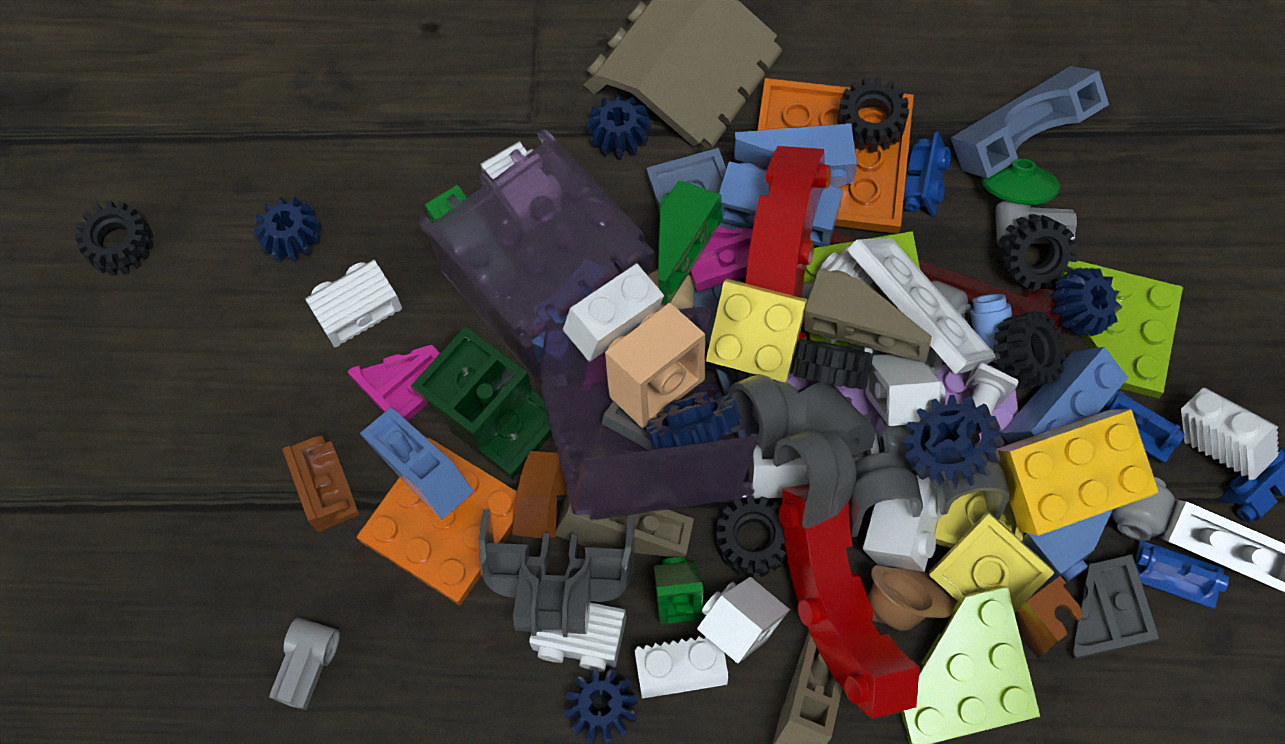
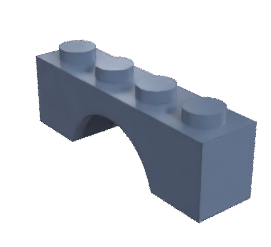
(1060, 100)

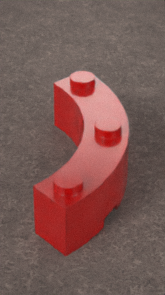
(785, 221)
(839, 613)

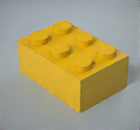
(1076, 471)

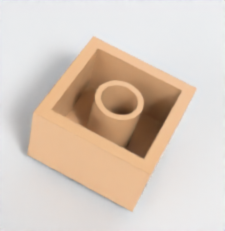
(655, 364)

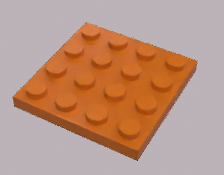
(878, 187)

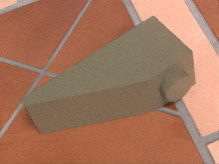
(857, 314)
(655, 532)
(810, 701)

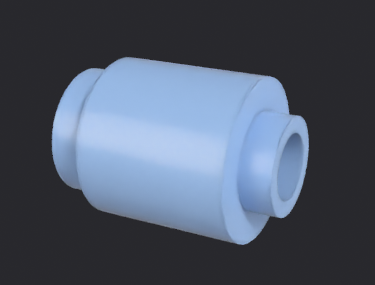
(987, 314)

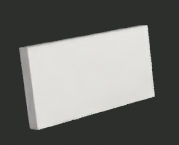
(922, 303)

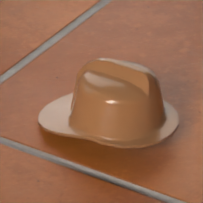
(907, 597)

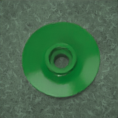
(1023, 183)

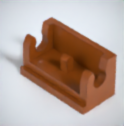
(321, 483)
(1037, 617)

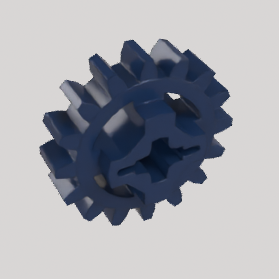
(694, 421)
(952, 442)

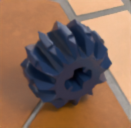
(619, 126)
(287, 229)
(1086, 301)
(617, 704)

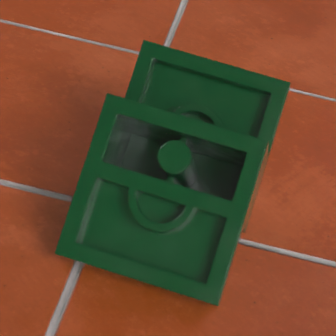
(486, 401)

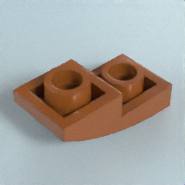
(537, 495)

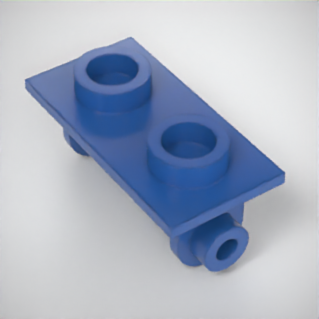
(929, 161)
(1156, 432)
(1254, 495)
(1180, 574)

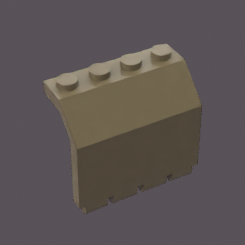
(689, 62)

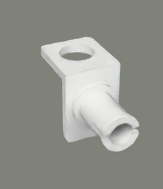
(990, 385)

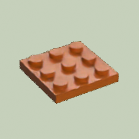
(438, 549)

